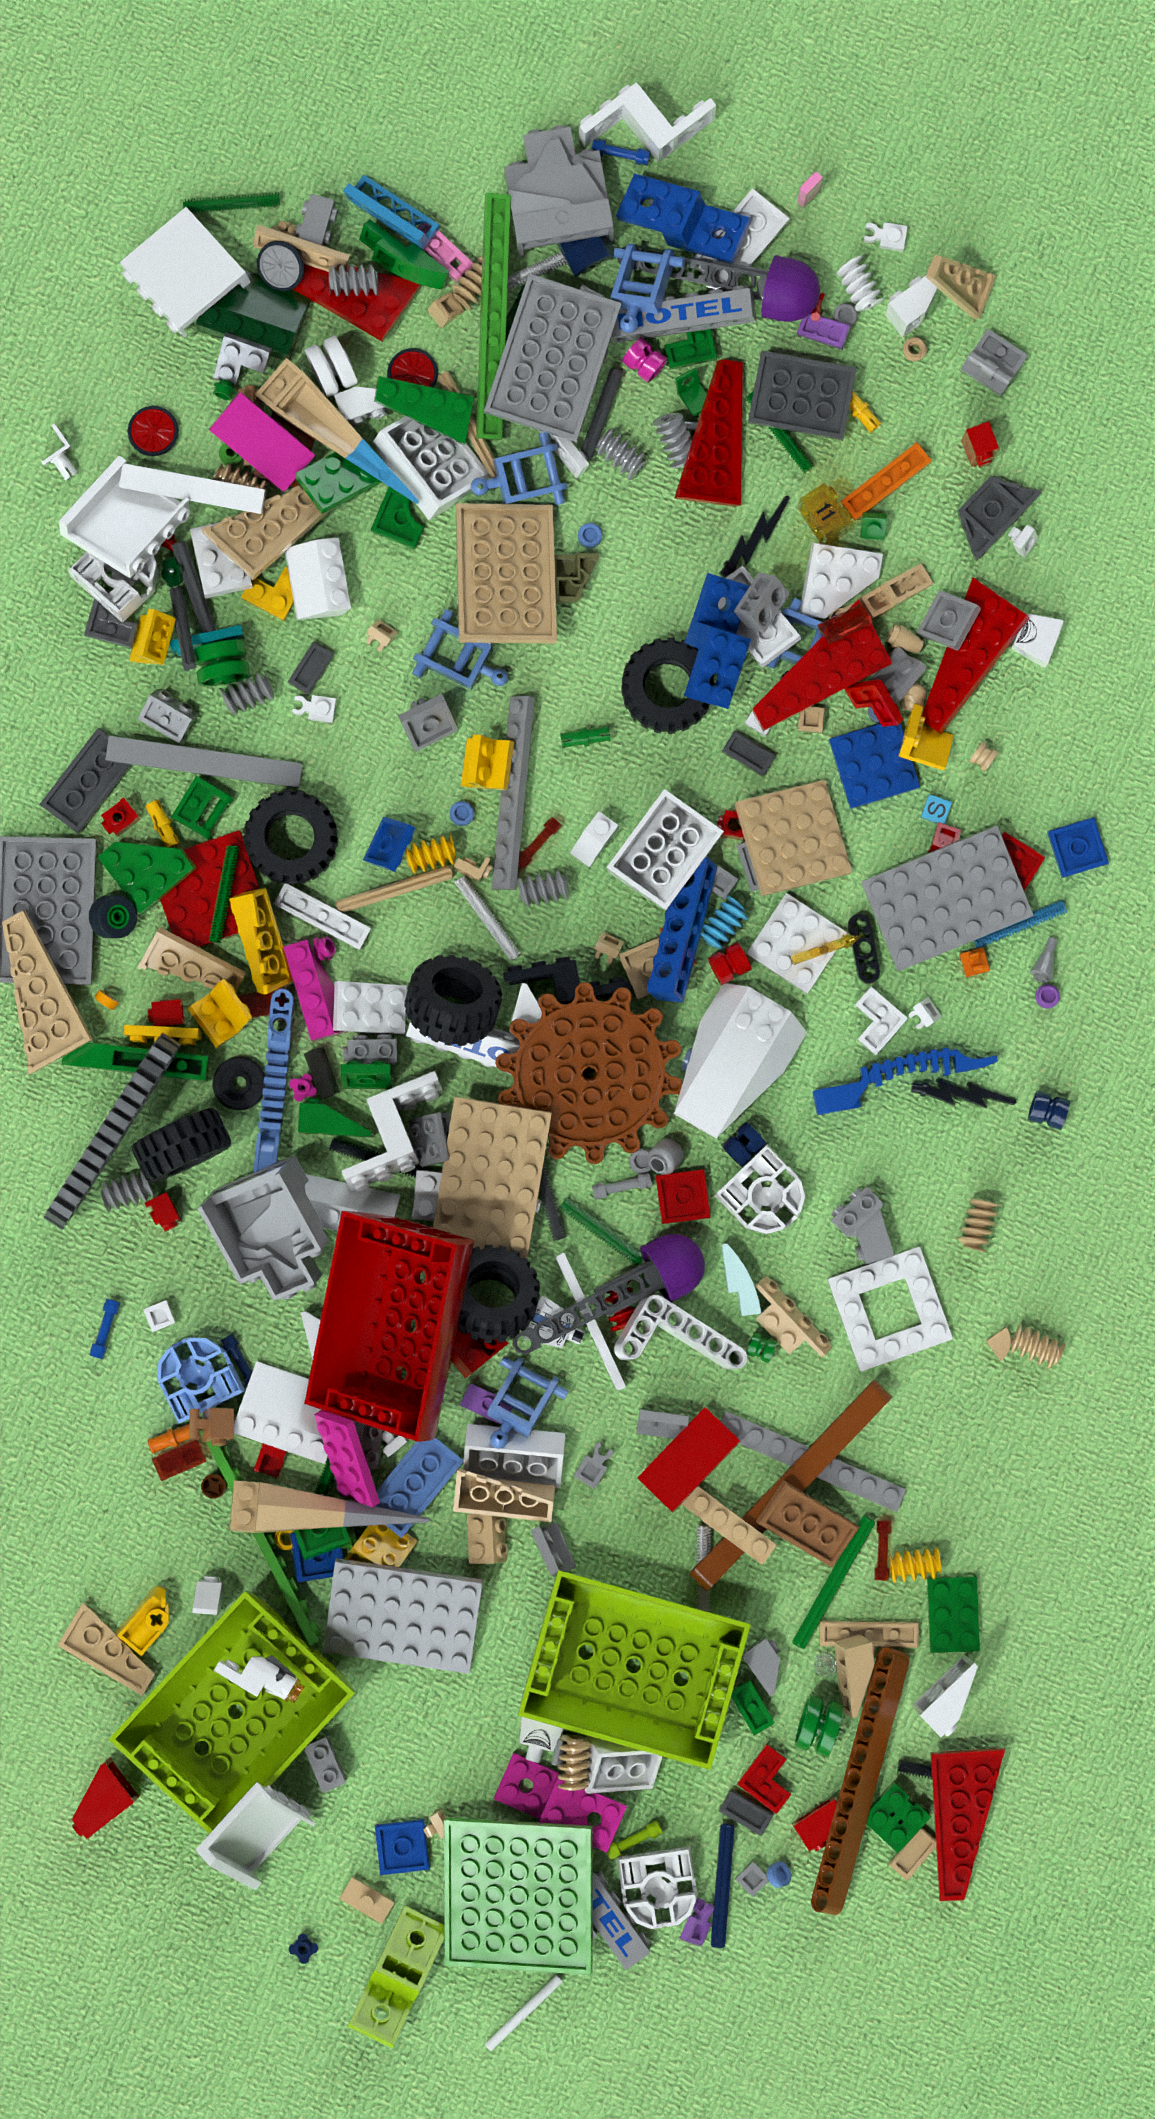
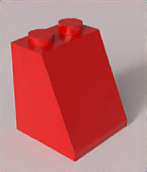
(103, 1800)

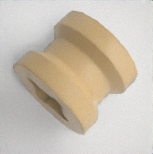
(983, 756)

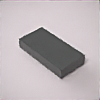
(311, 668)
(748, 753)
(746, 1812)

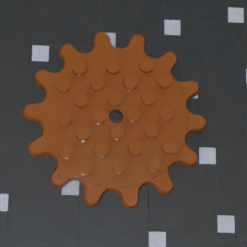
(626, 1063)

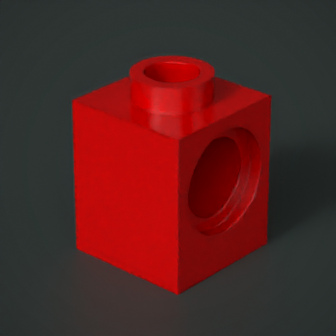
(723, 825)
(166, 1013)

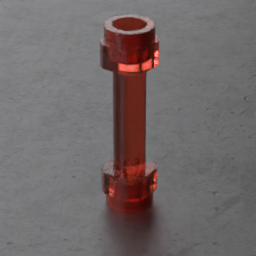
(551, 827)
(881, 1572)

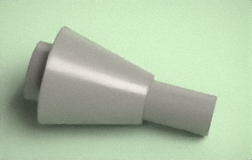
(1044, 965)

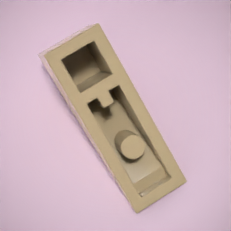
(854, 1671)

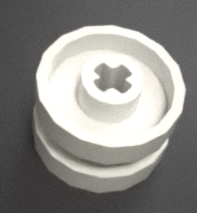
(328, 367)

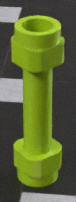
(652, 1830)

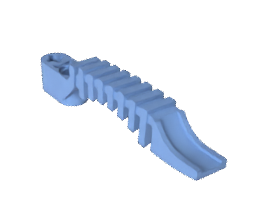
(275, 1082)

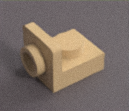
(468, 868)

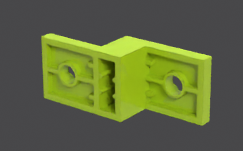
(398, 1977)

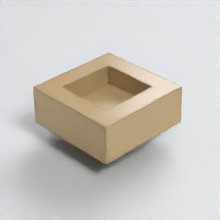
(811, 720)

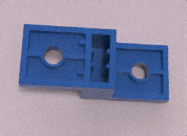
(683, 218)
(718, 643)

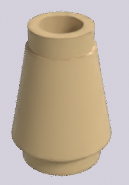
(905, 639)

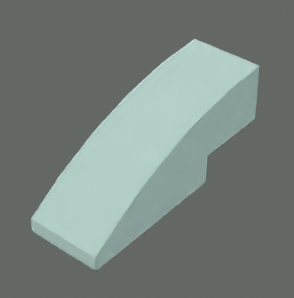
(739, 1281)

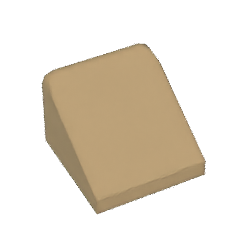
(445, 309)

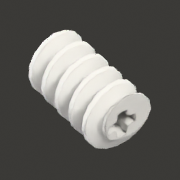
(858, 284)

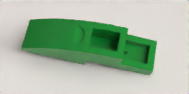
(405, 262)

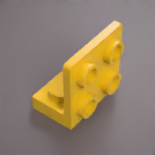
(152, 638)
(923, 743)
(221, 1013)
(381, 1546)

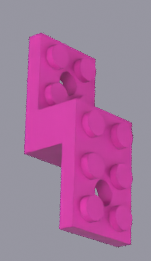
(557, 1805)

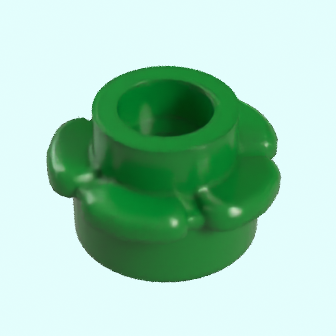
(224, 390)

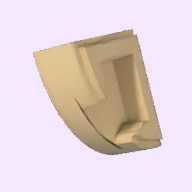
(1000, 1343)

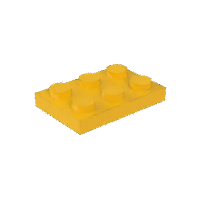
(185, 1036)

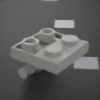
(994, 362)

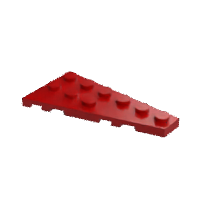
(369, 313)
(715, 453)
(965, 669)
(823, 673)
(961, 1801)

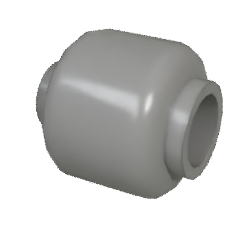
(665, 1156)

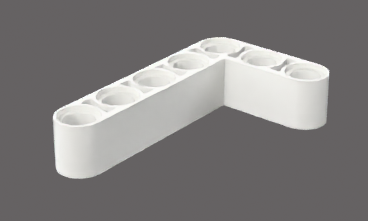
(679, 1330)

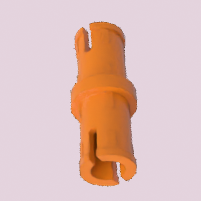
(170, 1438)

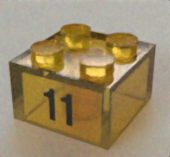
(825, 514)

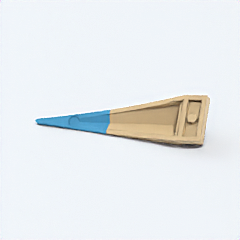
(303, 405)

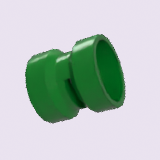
(756, 1345)

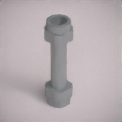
(601, 1191)

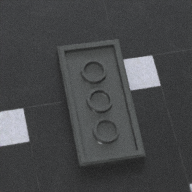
(84, 784)

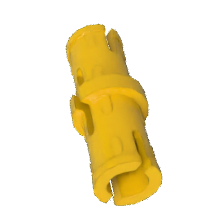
(862, 412)
(162, 824)

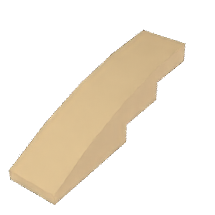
(894, 592)

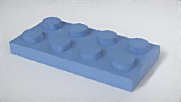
(417, 1480)

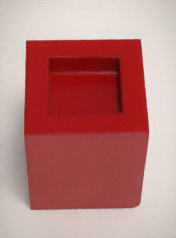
(270, 1460)

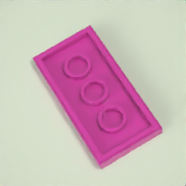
(261, 441)

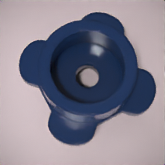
(295, 1949)

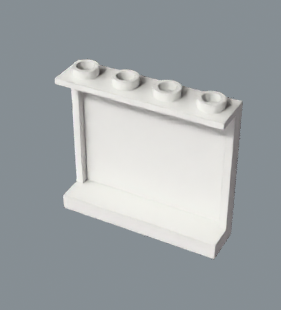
(182, 270)
(122, 523)
(252, 1833)

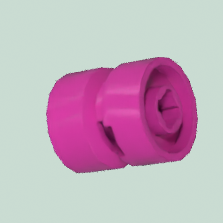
(644, 360)

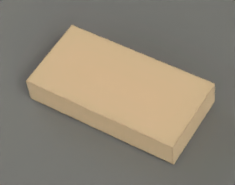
(913, 1854)

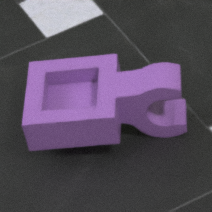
(697, 1926)

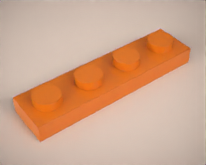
(886, 481)

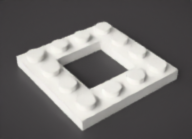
(914, 1270)

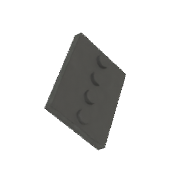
(802, 395)

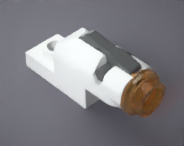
(262, 1673)

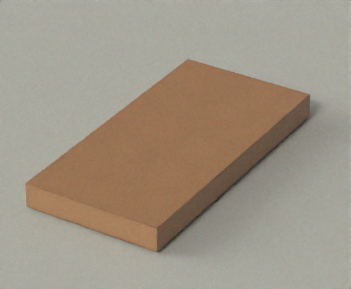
(807, 1523)

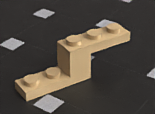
(729, 1525)

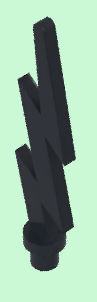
(747, 550)
(947, 1090)

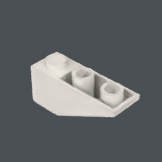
(358, 405)

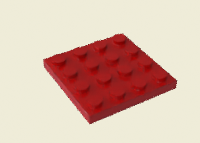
(192, 902)

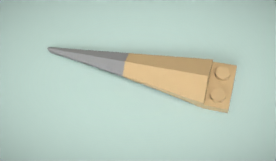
(276, 1508)

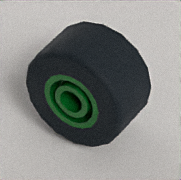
(104, 912)

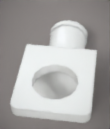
(59, 457)

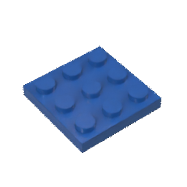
(872, 766)

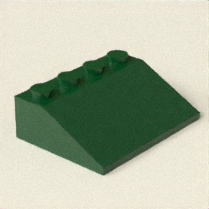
(258, 315)

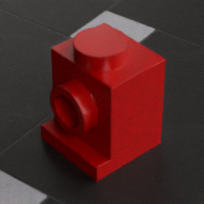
(128, 819)
(164, 1211)

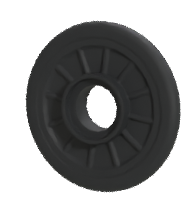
(228, 1072)

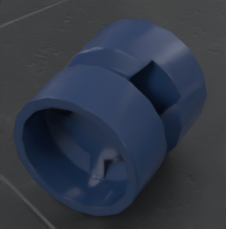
(1047, 1109)
(737, 1150)

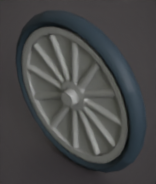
(280, 265)

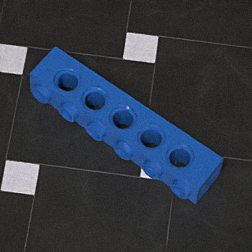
(685, 940)

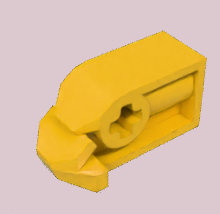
(138, 1629)

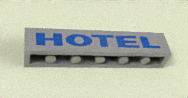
(692, 314)
(616, 1926)

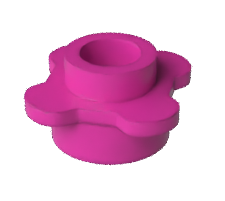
(324, 948)
(296, 1085)

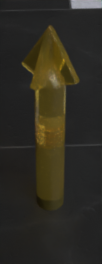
(844, 942)

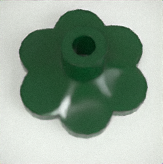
(171, 572)

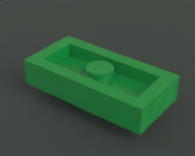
(751, 1707)

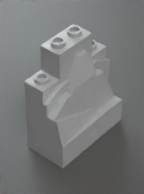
(557, 192)
(268, 1228)

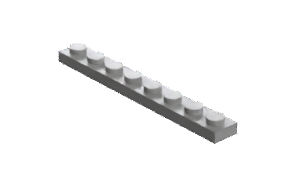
(513, 799)
(836, 1472)

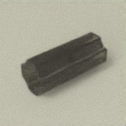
(321, 1073)

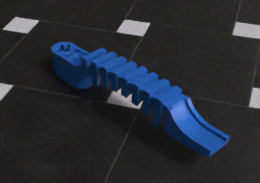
(848, 1095)

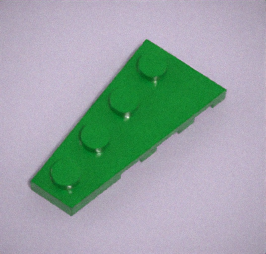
(435, 408)

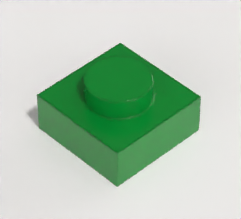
(873, 526)

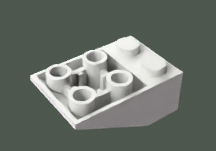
(909, 308)

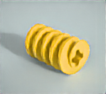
(430, 854)
(915, 1565)

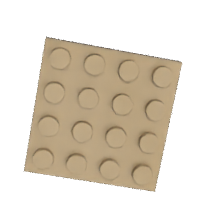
(793, 838)

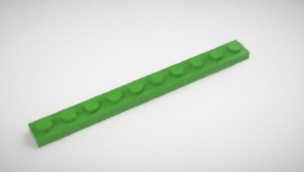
(492, 307)
(276, 1563)

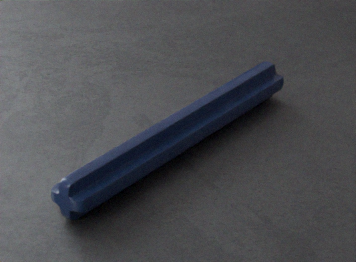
(722, 1885)

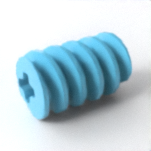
(723, 923)

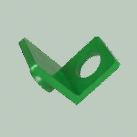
(691, 393)

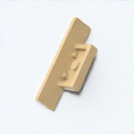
(787, 1323)

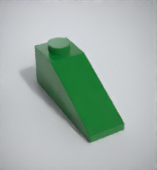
(322, 1120)

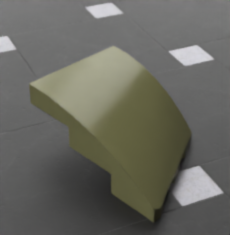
(572, 575)

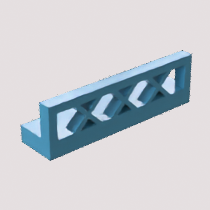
(389, 216)

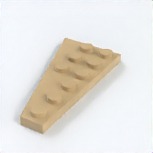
(259, 539)
(44, 1006)

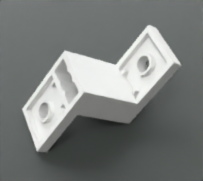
(646, 122)
(400, 1152)

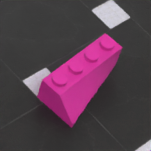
(313, 990)

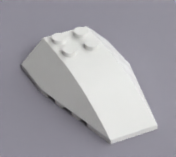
(736, 1057)

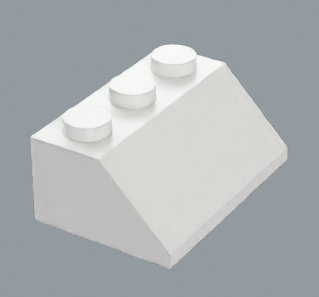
(318, 579)
(620, 1767)

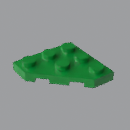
(146, 871)

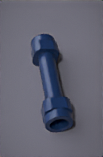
(230, 1343)

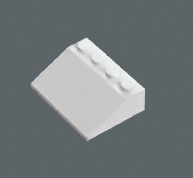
(429, 464)
(664, 850)
(277, 1415)
(946, 1698)

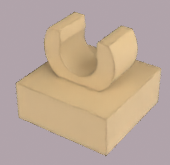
(382, 633)
(608, 945)
(437, 1825)

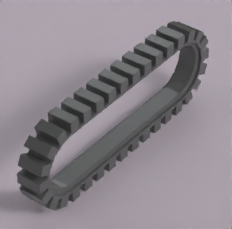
(112, 1131)

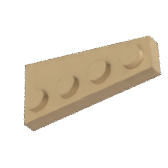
(962, 284)
(180, 958)

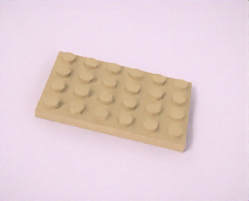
(505, 573)
(492, 1173)

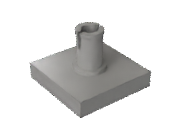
(427, 722)

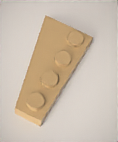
(102, 1648)

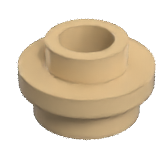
(920, 344)

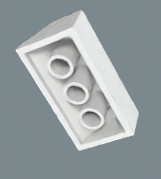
(333, 1196)
(522, 1459)

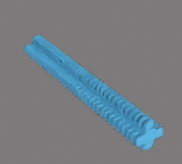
(1039, 915)

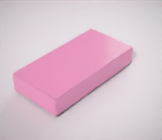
(809, 189)

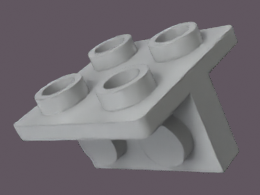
(430, 1138)

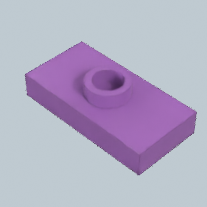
(824, 331)
(479, 1401)

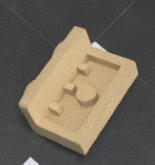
(486, 1539)

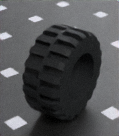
(634, 692)
(284, 804)
(447, 1020)
(181, 1145)
(513, 1272)

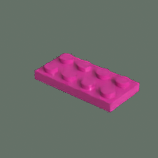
(346, 1458)

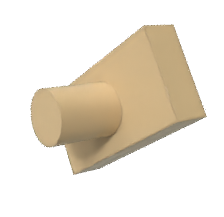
(367, 1900)

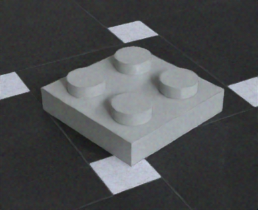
(948, 620)

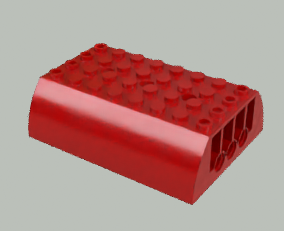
(368, 1319)

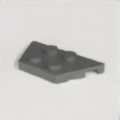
(992, 512)

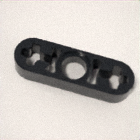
(872, 965)

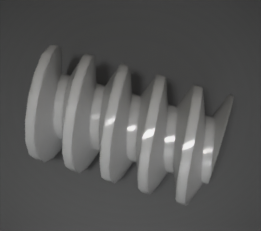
(353, 280)
(676, 436)
(621, 454)
(247, 694)
(543, 888)
(126, 1191)

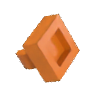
(974, 962)

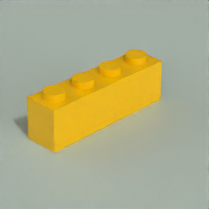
(261, 940)

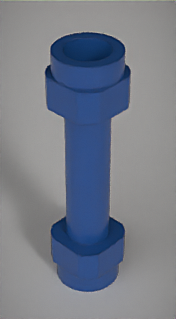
(640, 156)
(98, 1349)

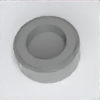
(845, 314)
(639, 1161)

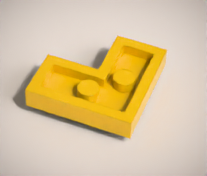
(273, 600)

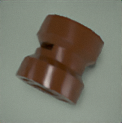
(211, 1484)

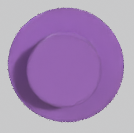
(1047, 996)

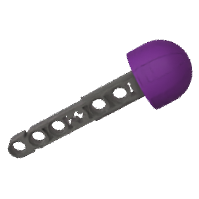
(786, 289)
(671, 1266)

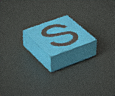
(936, 809)

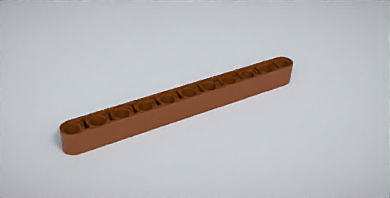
(799, 1475)
(860, 1781)

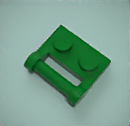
(194, 804)

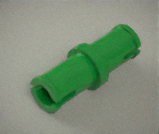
(585, 736)

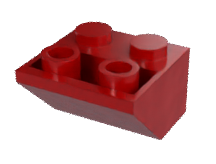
(472, 1354)

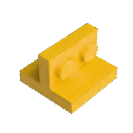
(487, 763)

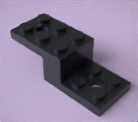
(565, 979)

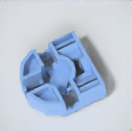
(204, 1376)

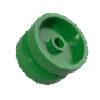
(221, 663)
(822, 1726)

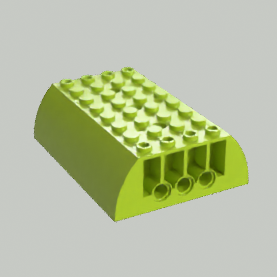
(642, 1706)
(195, 1707)

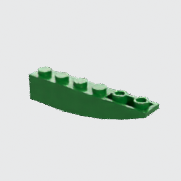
(128, 1060)

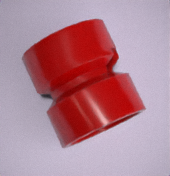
(730, 963)

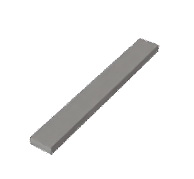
(203, 762)

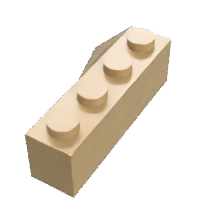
(503, 1497)

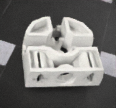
(123, 598)
(759, 1196)
(652, 1883)

